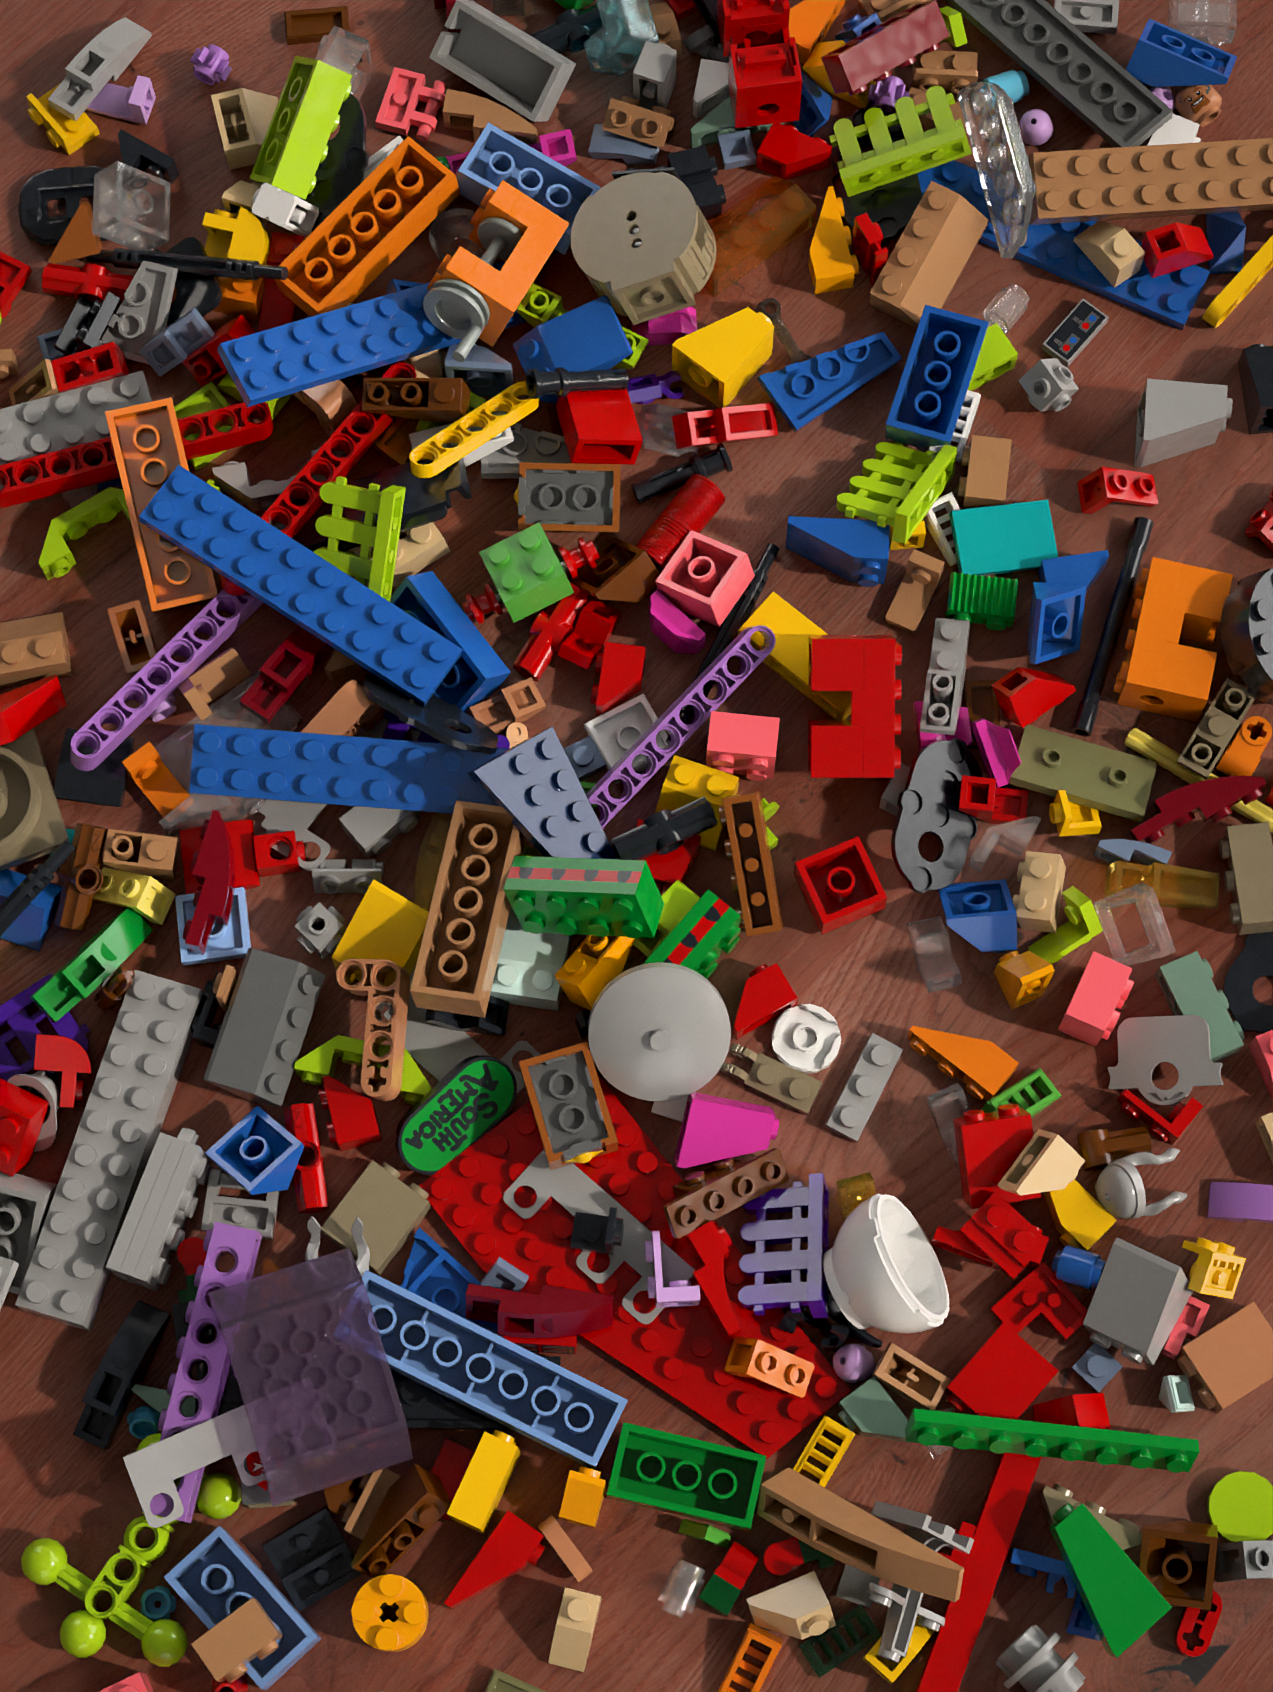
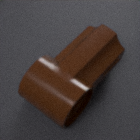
(1103, 1147)

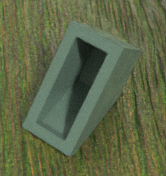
(873, 1413)

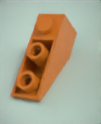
(972, 1060)

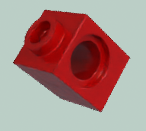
(263, 852)

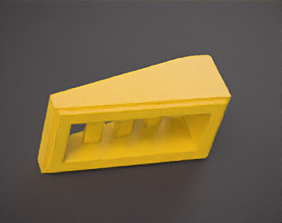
(835, 1429)

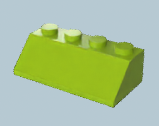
(302, 126)

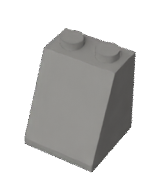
(1178, 418)
(1136, 1302)

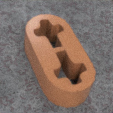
(565, 1548)

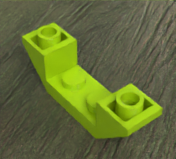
(543, 305)
(73, 524)
(323, 1061)

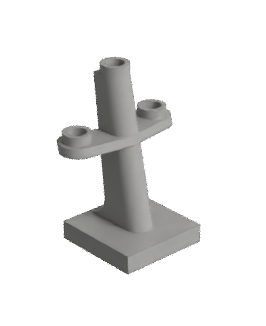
(904, 1602)

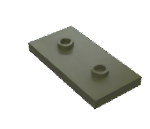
(1086, 771)

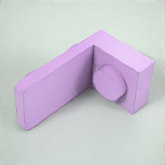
(126, 103)
(679, 1292)

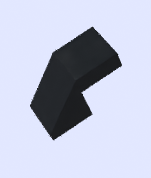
(492, 1024)

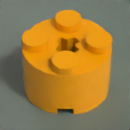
(368, 1613)

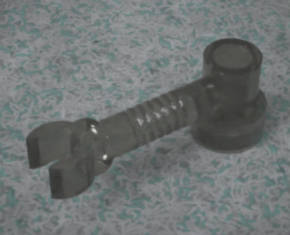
(781, 331)

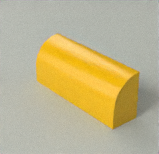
(791, 651)

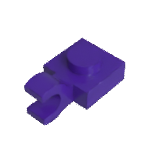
(648, 387)

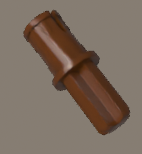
(114, 988)

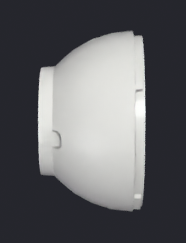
(886, 1270)

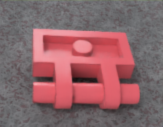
(401, 101)

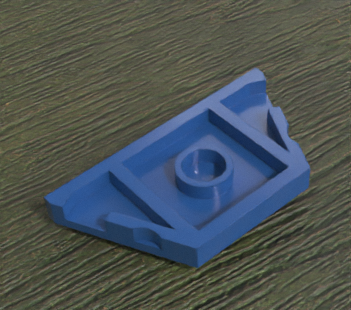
(439, 1278)

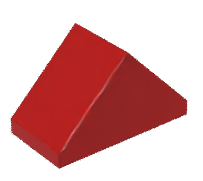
(1074, 1410)

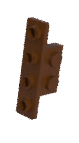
(721, 1189)

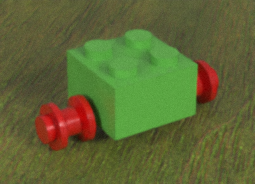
(527, 574)

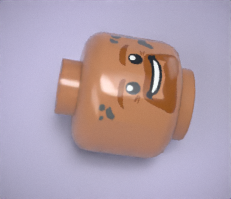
(1198, 103)

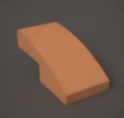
(513, 705)

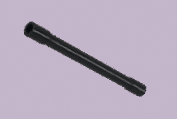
(1088, 706)

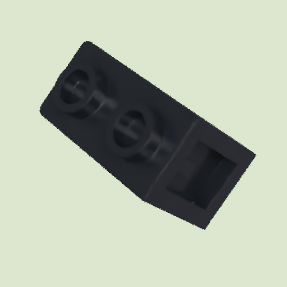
(202, 1022)
(597, 1232)

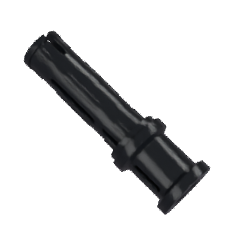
(562, 382)
(705, 465)

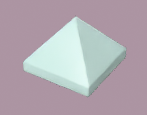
(1176, 1394)

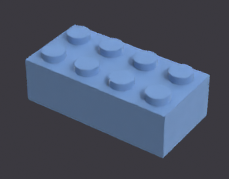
(503, 157)
(222, 1578)

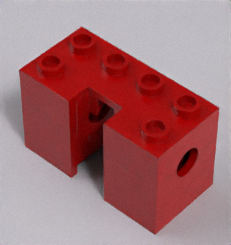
(762, 61)
(867, 741)

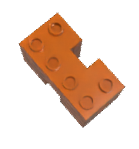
(1169, 605)

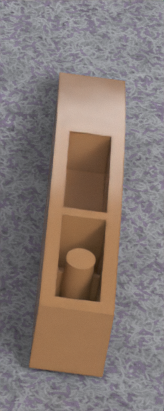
(855, 1536)

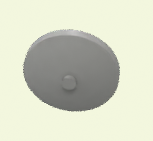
(659, 1031)

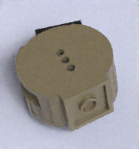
(644, 243)

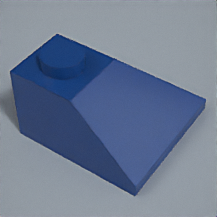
(981, 914)

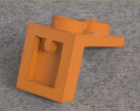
(155, 779)
(769, 1365)

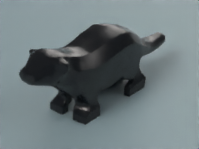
(834, 1327)

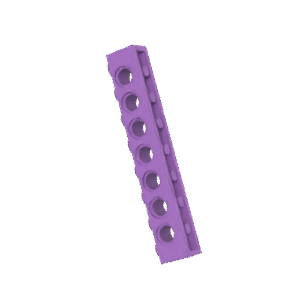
(220, 1241)

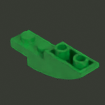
(92, 964)

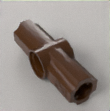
(75, 895)

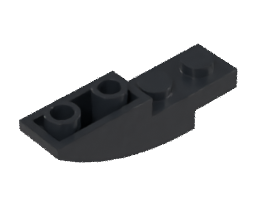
(119, 1371)

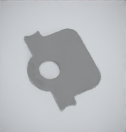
(1160, 1039)

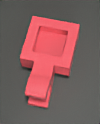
(1186, 1325)

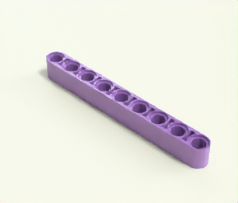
(161, 667)
(671, 721)

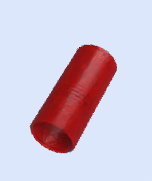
(686, 512)

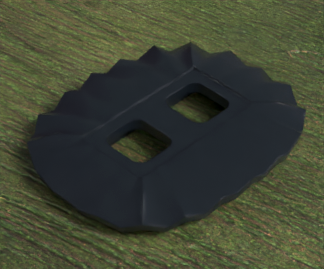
(54, 184)

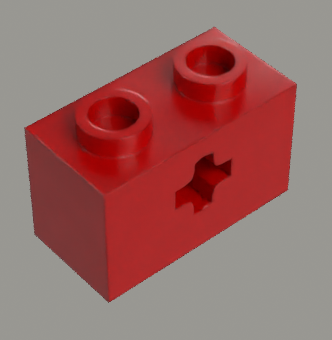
(89, 367)

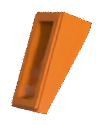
(764, 1637)

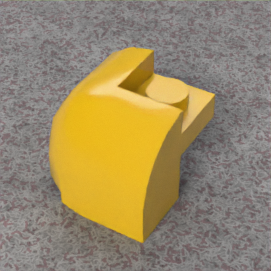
(236, 236)

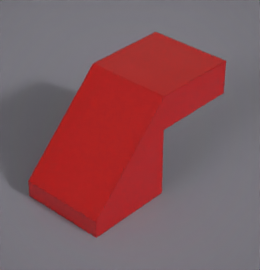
(590, 633)
(991, 804)

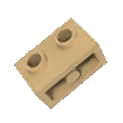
(1040, 891)

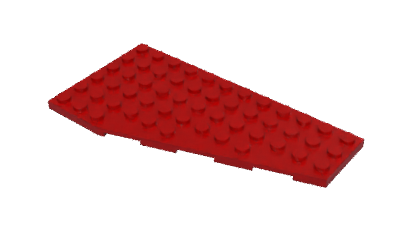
(684, 1345)

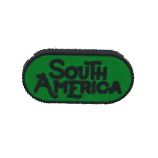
(455, 1113)

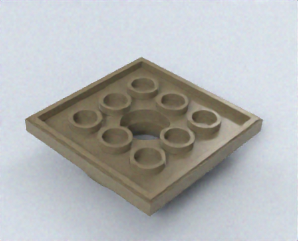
(28, 806)

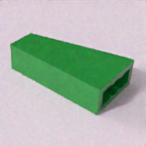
(1110, 1584)

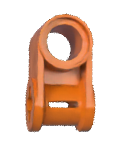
(1244, 753)

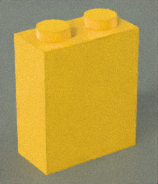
(485, 1481)

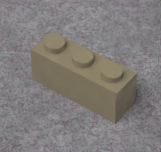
(1249, 876)

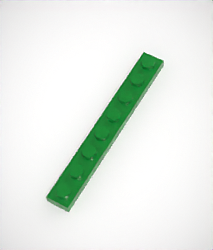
(1051, 1440)

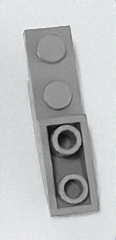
(96, 64)
(945, 677)

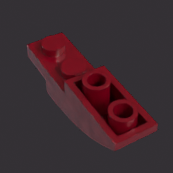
(283, 672)
(1209, 797)
(216, 872)
(548, 1315)

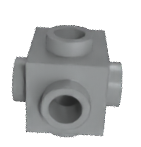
(1049, 385)
(322, 941)

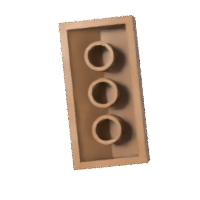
(928, 255)
(33, 650)

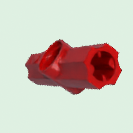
(89, 281)
(548, 634)
(310, 1179)

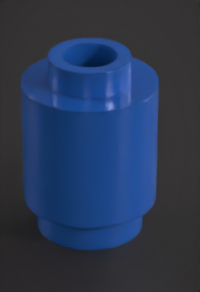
(1078, 1267)

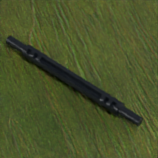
(192, 264)
(733, 622)
(32, 886)

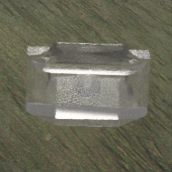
(658, 431)

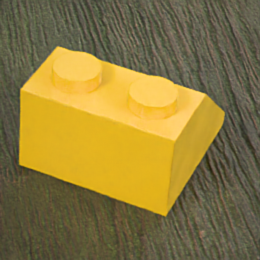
(691, 781)

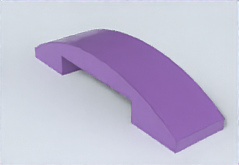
(1240, 1202)

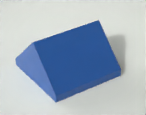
(1055, 620)
(34, 922)
(258, 1153)

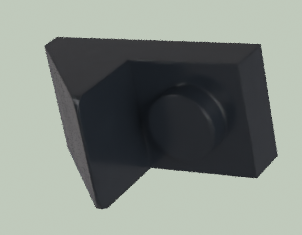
(147, 158)

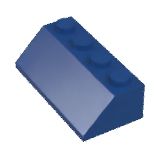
(935, 378)
(479, 668)

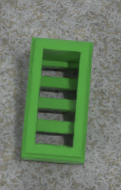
(1043, 1084)

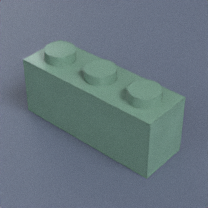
(1192, 992)

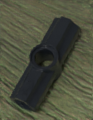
(570, 30)
(665, 831)

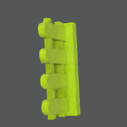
(904, 157)
(898, 487)
(382, 537)

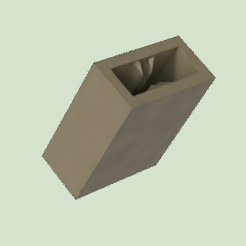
(386, 1209)

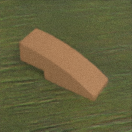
(474, 112)

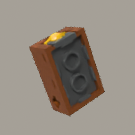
(569, 496)
(568, 1106)

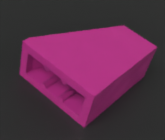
(722, 1129)

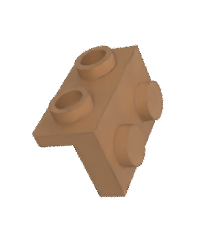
(638, 123)

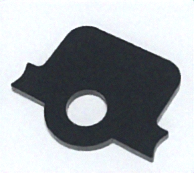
(191, 289)

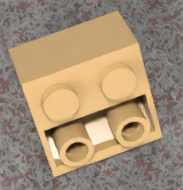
(243, 123)

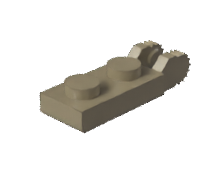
(774, 1080)

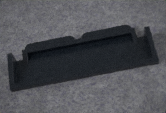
(424, 501)

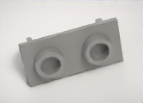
(334, 878)

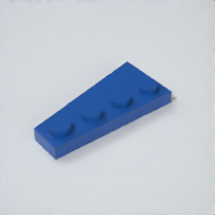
(818, 384)

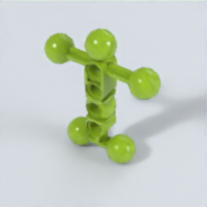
(84, 1630)

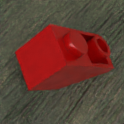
(791, 153)
(1174, 248)
(205, 361)
(620, 675)
(1029, 694)
(352, 1115)

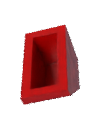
(763, 999)

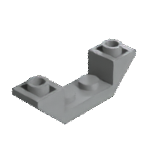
(235, 481)

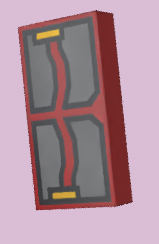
(558, 1345)

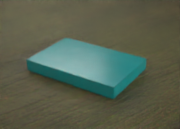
(1003, 537)

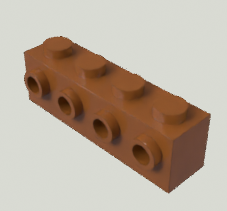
(753, 863)

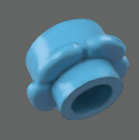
(143, 1421)
(161, 1594)

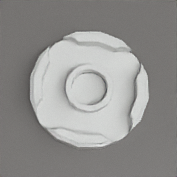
(806, 1038)

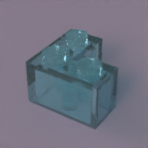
(622, 36)

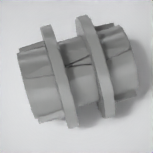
(1038, 1665)

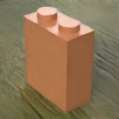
(1230, 1358)

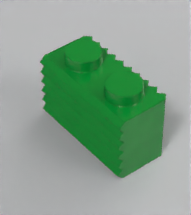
(982, 600)

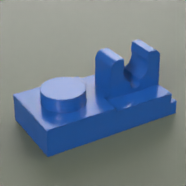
(1029, 1563)

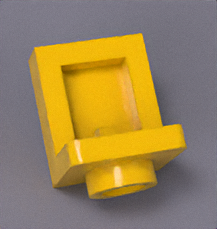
(1072, 817)

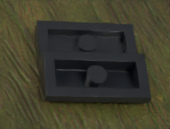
(101, 785)
(311, 1558)

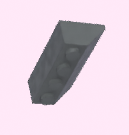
(264, 1027)

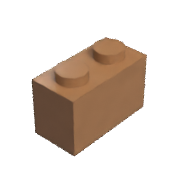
(986, 472)
(237, 1641)

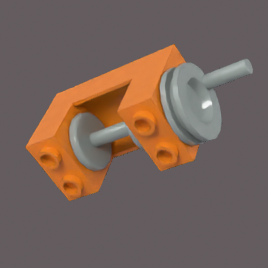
(474, 297)

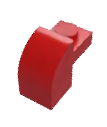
(67, 1056)

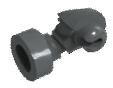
(703, 44)

